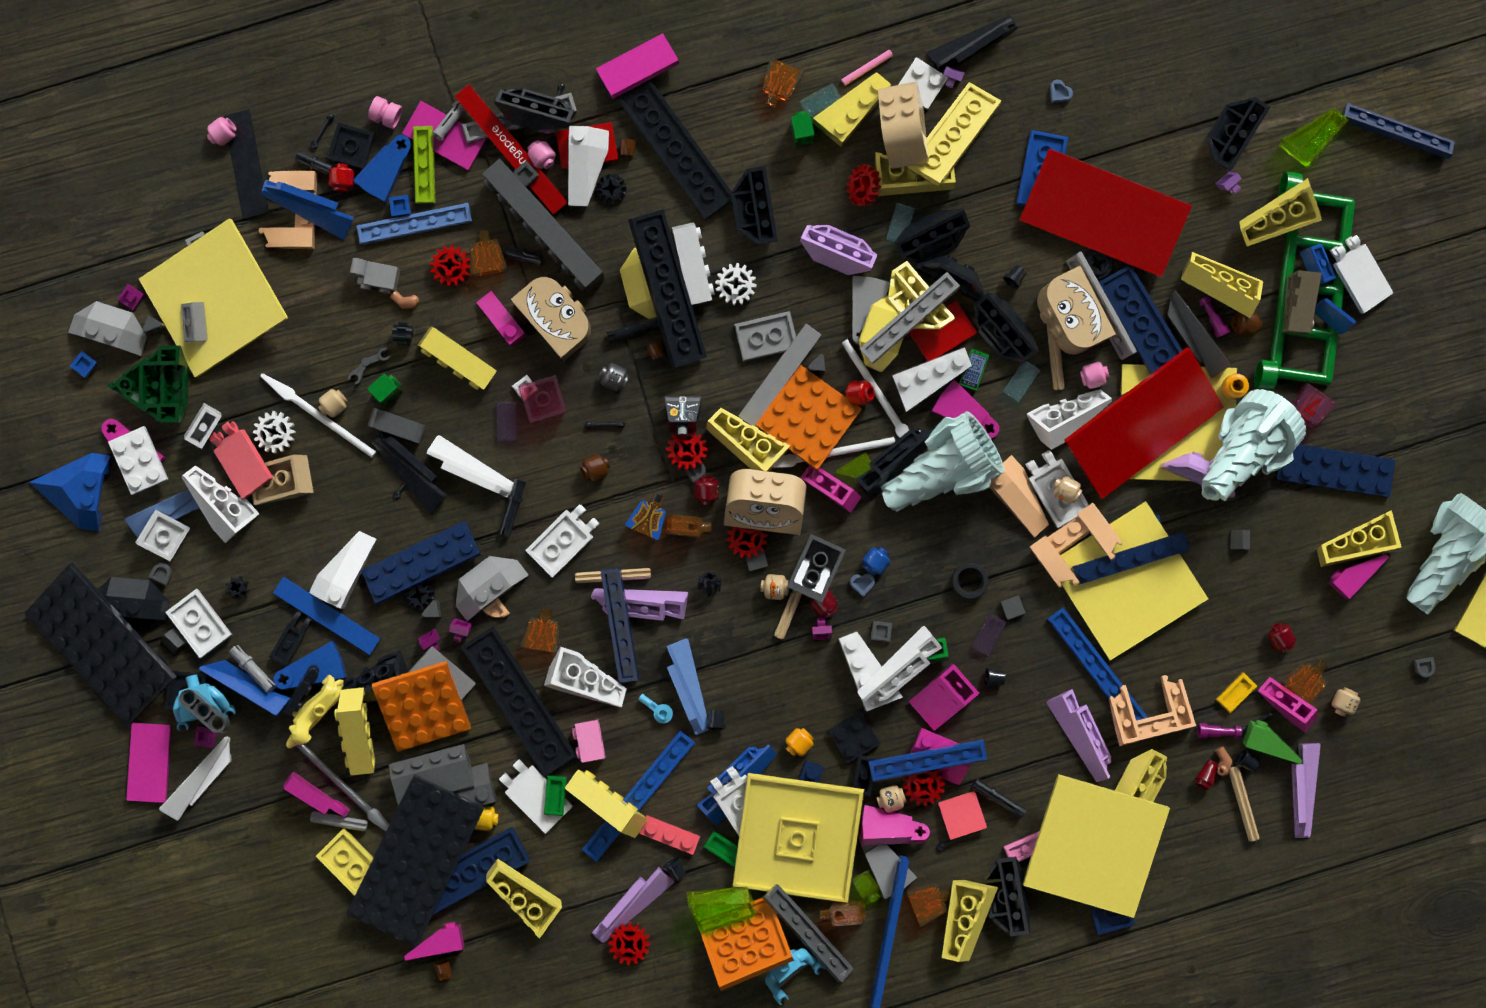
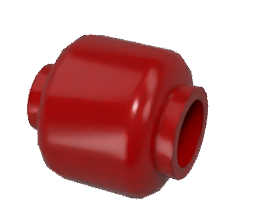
(341, 178)
(859, 392)

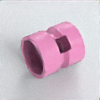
(385, 112)

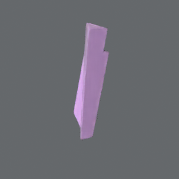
(650, 603)
(1082, 733)
(1304, 787)
(633, 902)

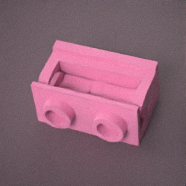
(589, 741)

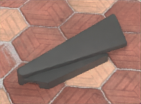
(1195, 336)

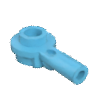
(662, 712)

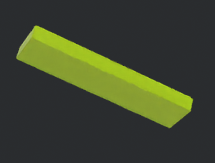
(424, 164)

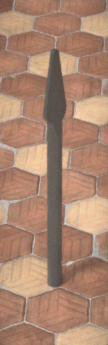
(372, 814)

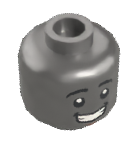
(613, 377)

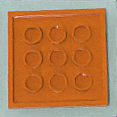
(808, 417)
(421, 706)
(747, 947)

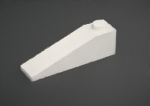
(1061, 420)
(579, 677)

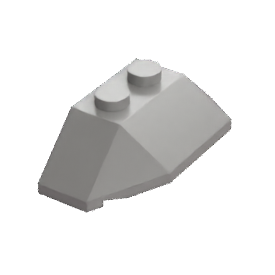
(110, 327)
(486, 584)

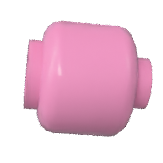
(221, 131)
(541, 154)
(1094, 375)

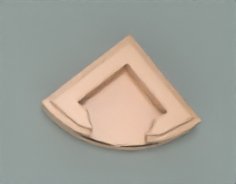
(496, 609)

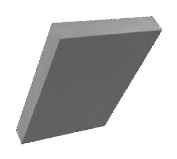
(765, 336)
(462, 681)

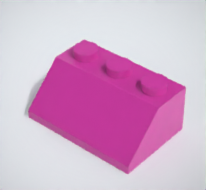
(928, 740)

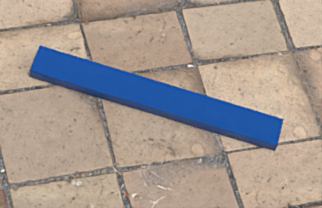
(1090, 658)
(642, 791)
(889, 932)

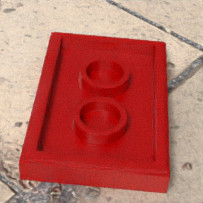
(563, 144)
(939, 341)

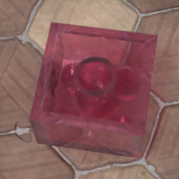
(542, 399)

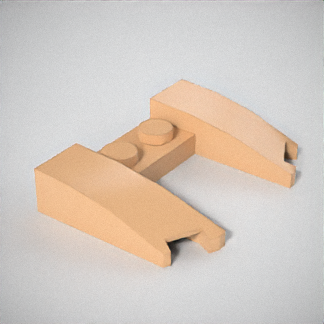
(304, 232)
(1049, 548)
(1177, 719)

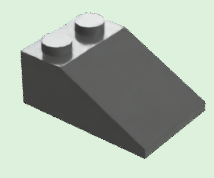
(816, 568)

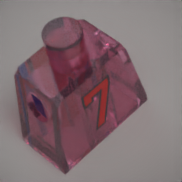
(1312, 405)

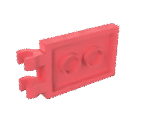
(240, 460)

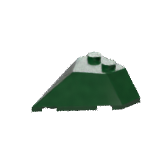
(157, 384)

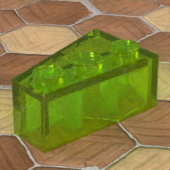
(1312, 139)
(720, 907)

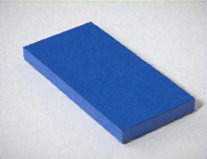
(1036, 152)

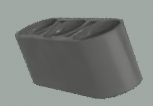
(396, 425)
(196, 706)

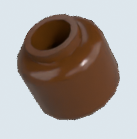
(1246, 326)
(594, 468)

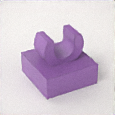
(953, 74)
(1229, 182)

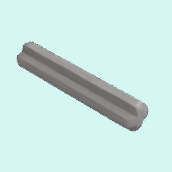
(339, 821)

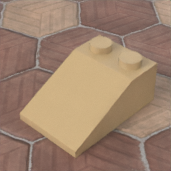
(289, 480)

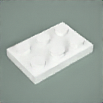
(138, 460)
(198, 623)

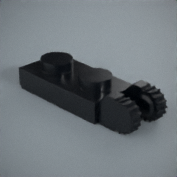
(290, 640)
(302, 689)

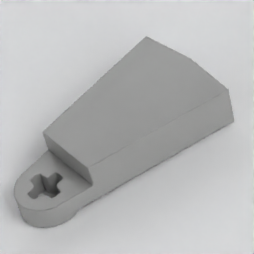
(864, 294)
(883, 865)

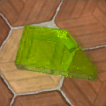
(856, 467)

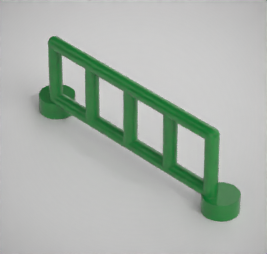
(1268, 371)

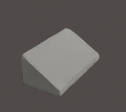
(194, 321)

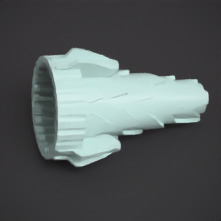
(1254, 436)
(957, 459)
(1455, 553)

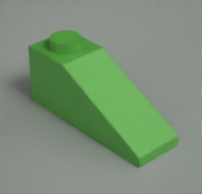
(1264, 739)

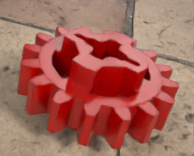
(864, 185)
(442, 264)
(695, 459)
(752, 548)
(928, 790)
(623, 936)

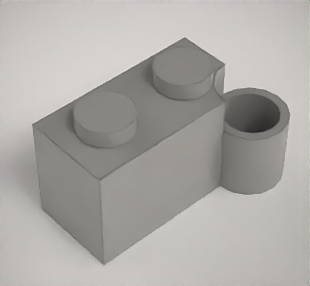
(375, 275)

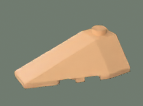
(1019, 497)

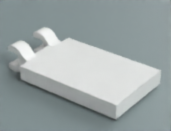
(1360, 274)
(1043, 481)
(562, 540)
(529, 794)
(731, 797)

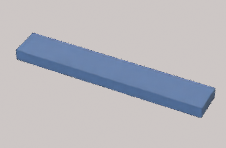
(414, 223)

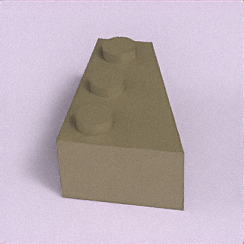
(1300, 302)

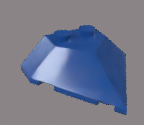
(77, 489)

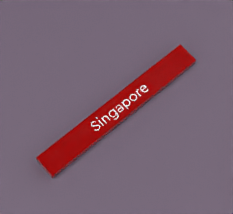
(509, 146)

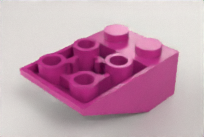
(944, 697)

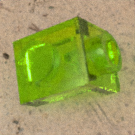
(867, 887)

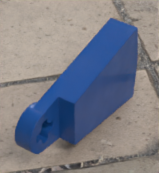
(384, 169)
(326, 658)

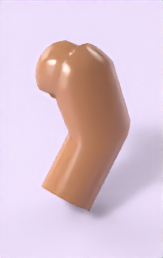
(404, 302)
(1224, 763)

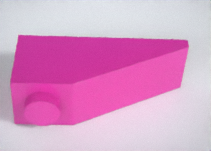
(501, 319)
(831, 488)
(1350, 579)
(1289, 704)
(442, 941)

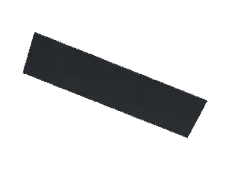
(247, 166)

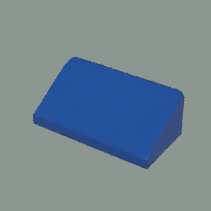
(1317, 261)
(1334, 316)

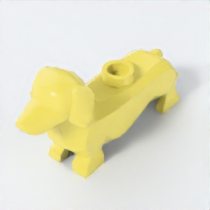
(313, 711)

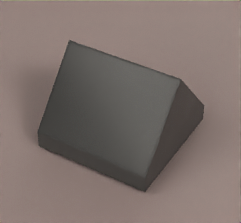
(152, 325)
(817, 365)
(1240, 539)
(432, 610)
(173, 640)

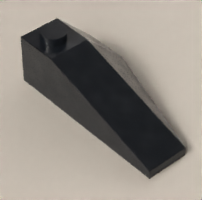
(387, 667)

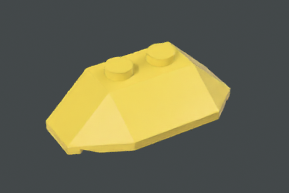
(636, 286)
(908, 286)
(878, 317)
(1144, 776)

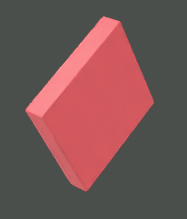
(962, 815)

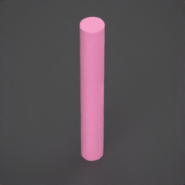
(867, 67)

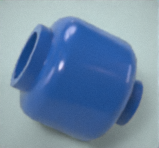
(876, 561)

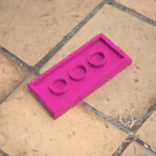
(637, 66)
(454, 144)
(149, 762)

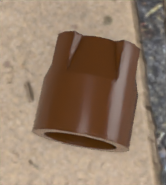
(627, 147)
(655, 350)
(443, 970)

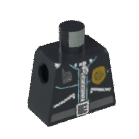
(682, 414)

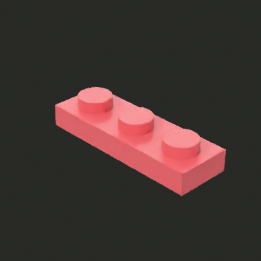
(670, 835)

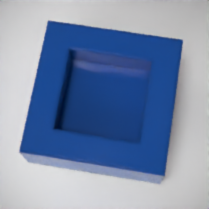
(400, 206)
(84, 364)

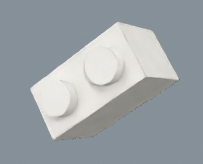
(202, 425)

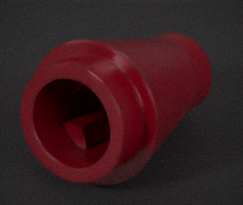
(1206, 776)

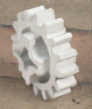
(723, 282)
(270, 438)

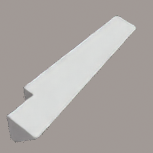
(465, 466)
(901, 666)
(198, 780)

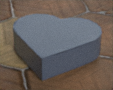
(1060, 92)
(862, 584)

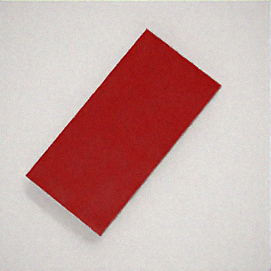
(1105, 212)
(1144, 423)

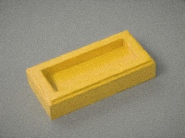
(1236, 692)

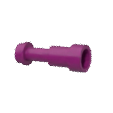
(1215, 319)
(1205, 731)

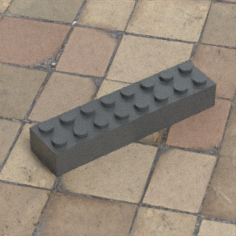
(541, 223)

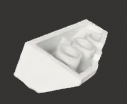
(586, 156)
(221, 508)
(341, 574)

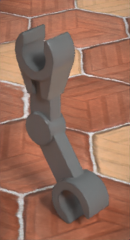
(365, 363)

